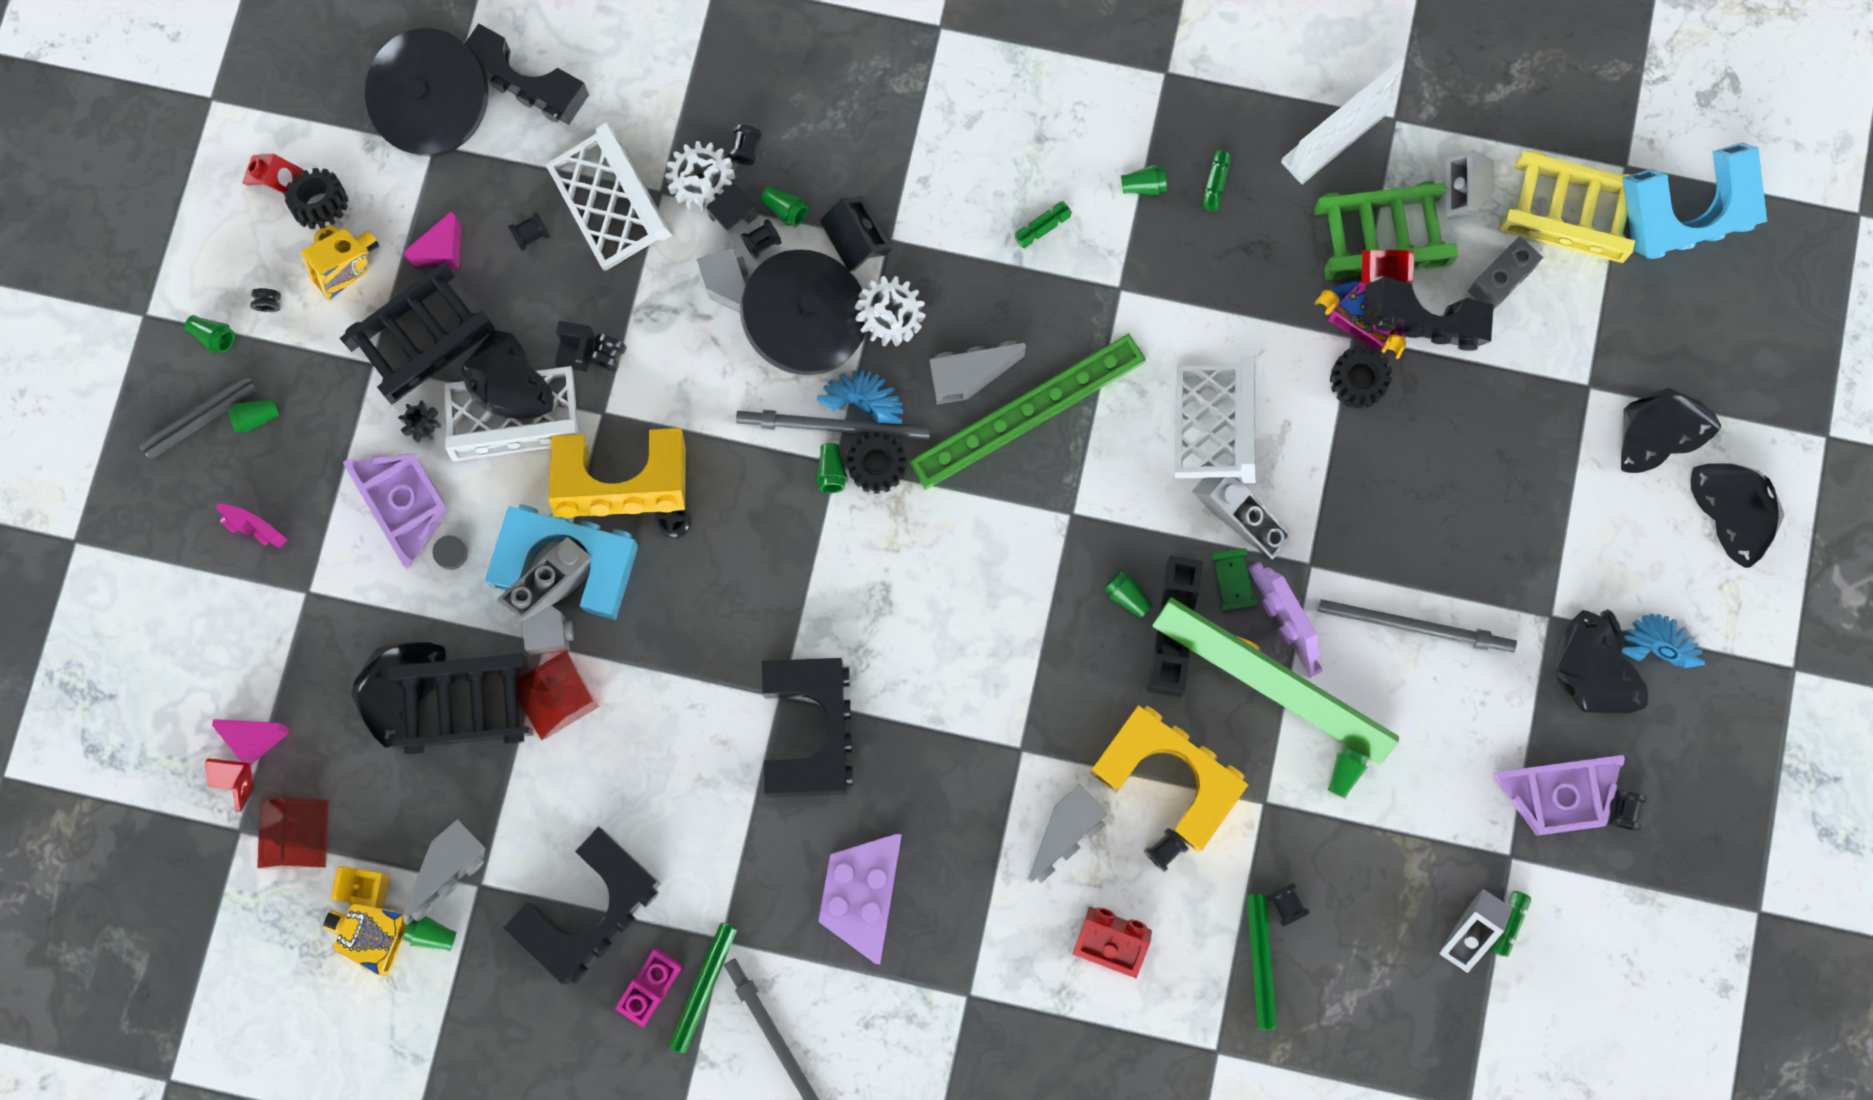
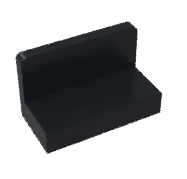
(854, 232)

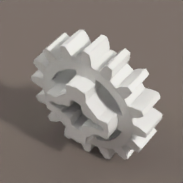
(687, 181)
(883, 322)

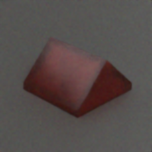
(292, 833)

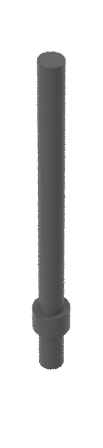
(769, 420)
(1480, 638)
(746, 992)

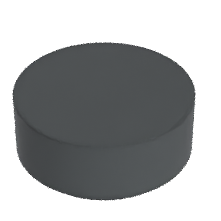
(449, 552)

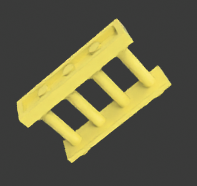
(1552, 228)

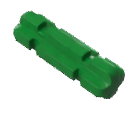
(1216, 180)
(1043, 224)
(1519, 902)

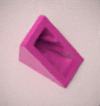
(437, 245)
(249, 738)

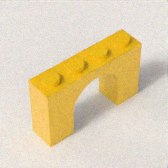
(654, 490)
(1216, 786)

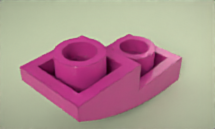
(247, 523)
(649, 987)

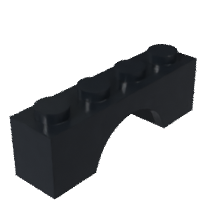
(555, 93)
(1394, 306)
(1169, 656)

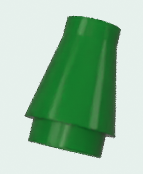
(1145, 181)
(785, 206)
(212, 334)
(251, 415)
(831, 471)
(1127, 593)
(1347, 771)
(429, 934)

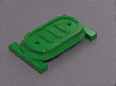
(1233, 579)

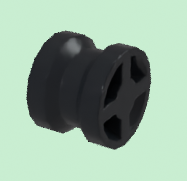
(606, 352)
(666, 523)

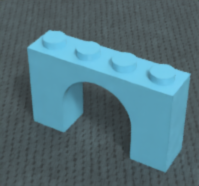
(1736, 205)
(527, 533)

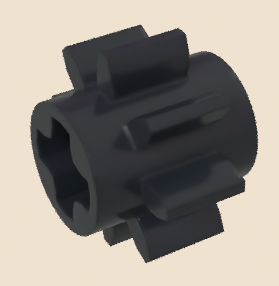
(415, 414)

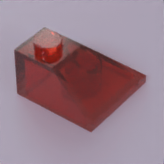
(555, 695)

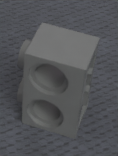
(1506, 273)

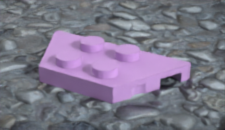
(400, 500)
(1294, 624)
(1563, 794)
(860, 894)

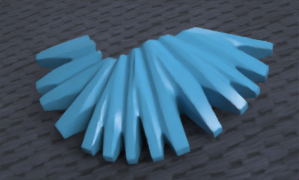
(865, 395)
(1660, 636)

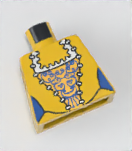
(338, 260)
(368, 936)

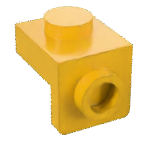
(360, 887)

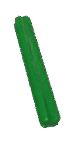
(1261, 962)
(702, 988)

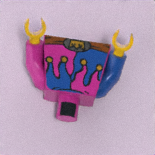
(1348, 316)

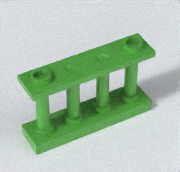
(1345, 266)

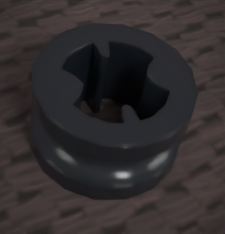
(265, 300)

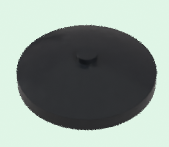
(426, 92)
(802, 312)

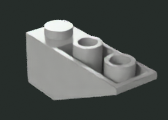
(965, 374)
(1243, 513)
(547, 581)
(1069, 822)
(446, 861)

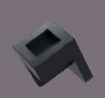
(731, 208)
(574, 345)

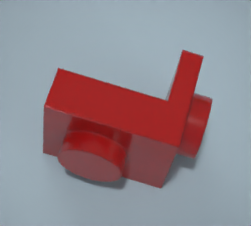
(1387, 263)

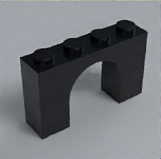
(826, 770)
(567, 953)

